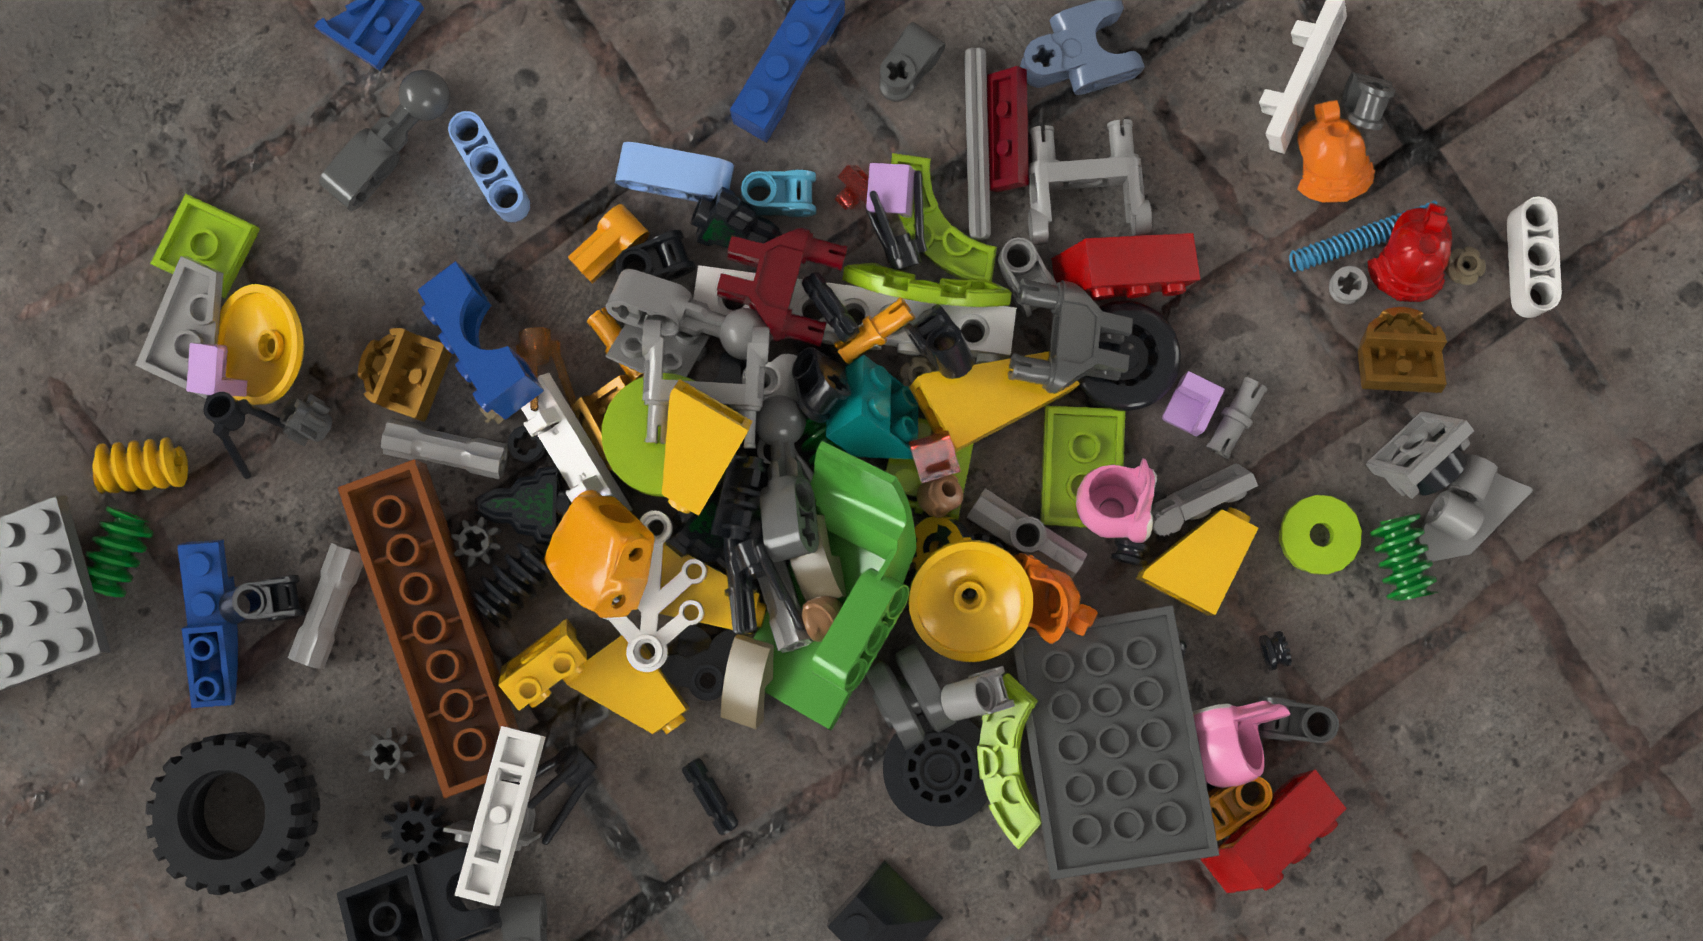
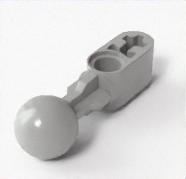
(648, 297)

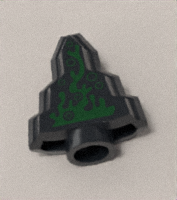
(727, 217)
(530, 506)
(695, 538)

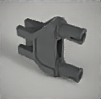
(1074, 338)

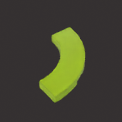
(946, 244)
(948, 292)
(1002, 769)

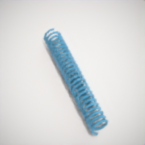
(1345, 246)

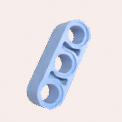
(476, 154)
(671, 172)

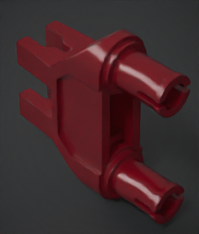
(775, 280)

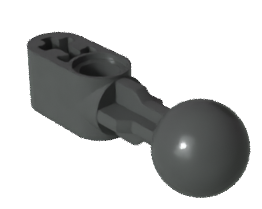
(374, 151)
(788, 498)

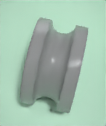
(1354, 295)

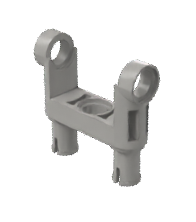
(1050, 174)
(742, 398)

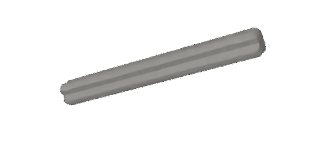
(977, 144)

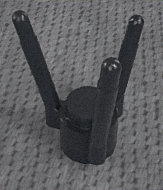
(900, 250)
(229, 415)
(755, 563)
(573, 768)

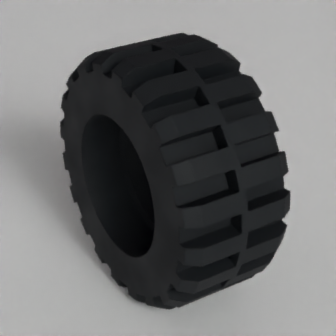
(181, 823)

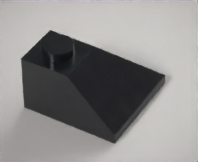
(884, 910)

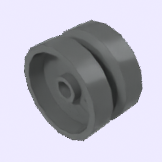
(908, 697)

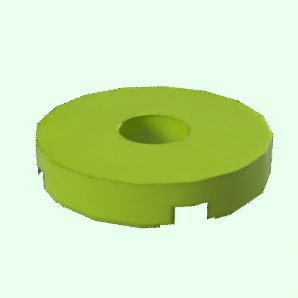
(1343, 530)

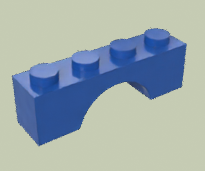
(776, 74)
(500, 375)

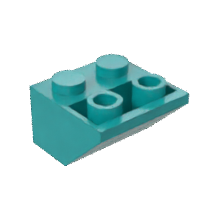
(877, 415)

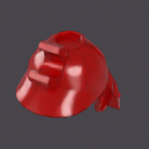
(1415, 256)

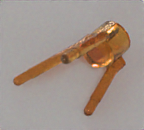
(535, 349)

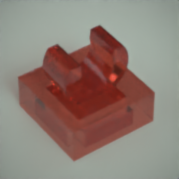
(856, 187)
(934, 456)

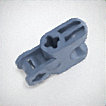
(1076, 53)

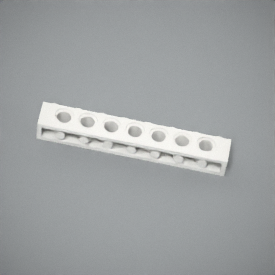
(994, 322)

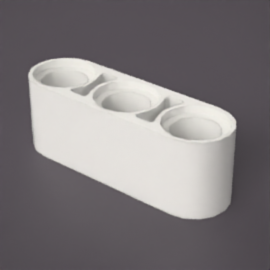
(1545, 243)

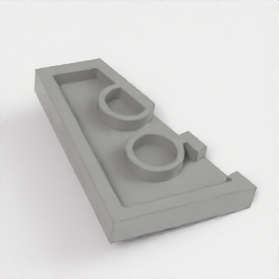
(184, 317)

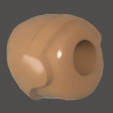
(940, 496)
(819, 615)

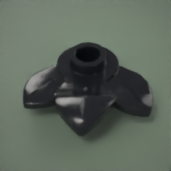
(698, 656)

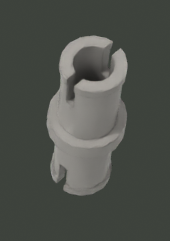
(1236, 417)

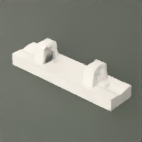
(1318, 43)
(569, 444)
(500, 816)

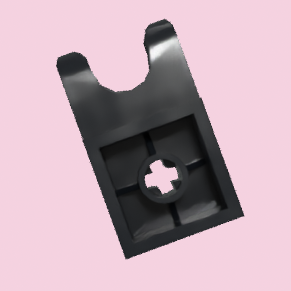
(420, 900)

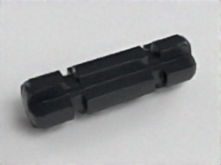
(830, 307)
(710, 796)

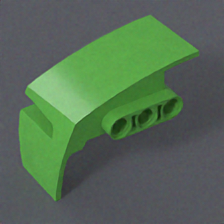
(876, 542)

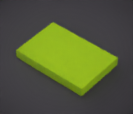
(1073, 446)

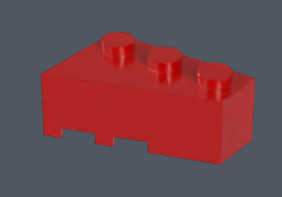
(1130, 265)
(1277, 836)

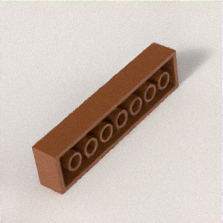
(430, 621)

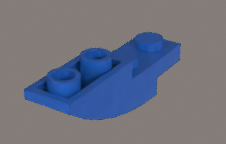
(208, 638)

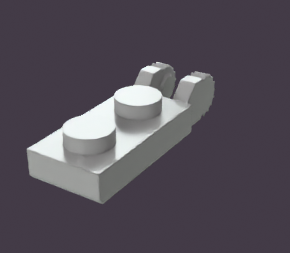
(1198, 498)

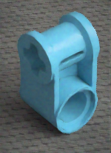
(782, 192)

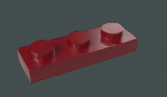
(1007, 129)

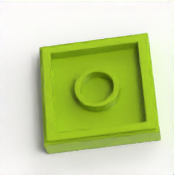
(207, 237)

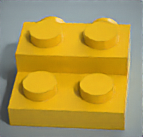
(542, 665)

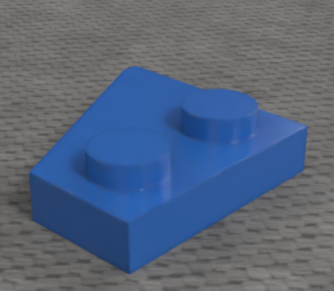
(372, 28)

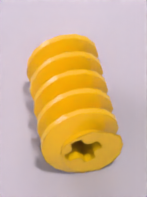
(139, 468)

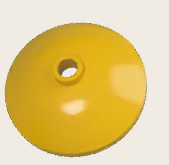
(261, 341)
(973, 627)

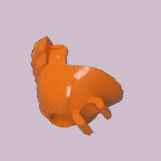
(1333, 157)
(1055, 601)

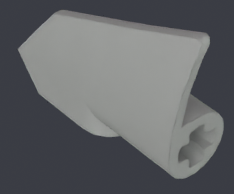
(1470, 510)

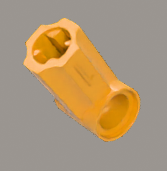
(614, 233)

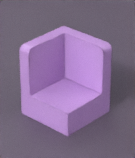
(894, 187)
(208, 371)
(1192, 404)

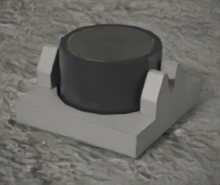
(1424, 455)

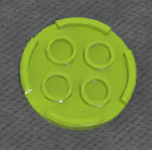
(624, 439)

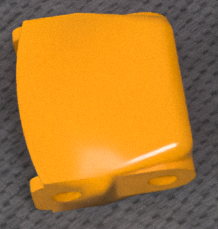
(601, 554)

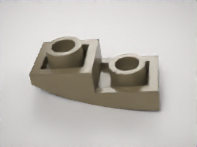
(819, 572)
(745, 680)

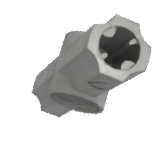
(1003, 521)

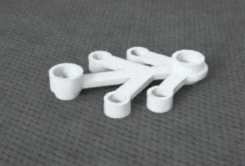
(656, 600)

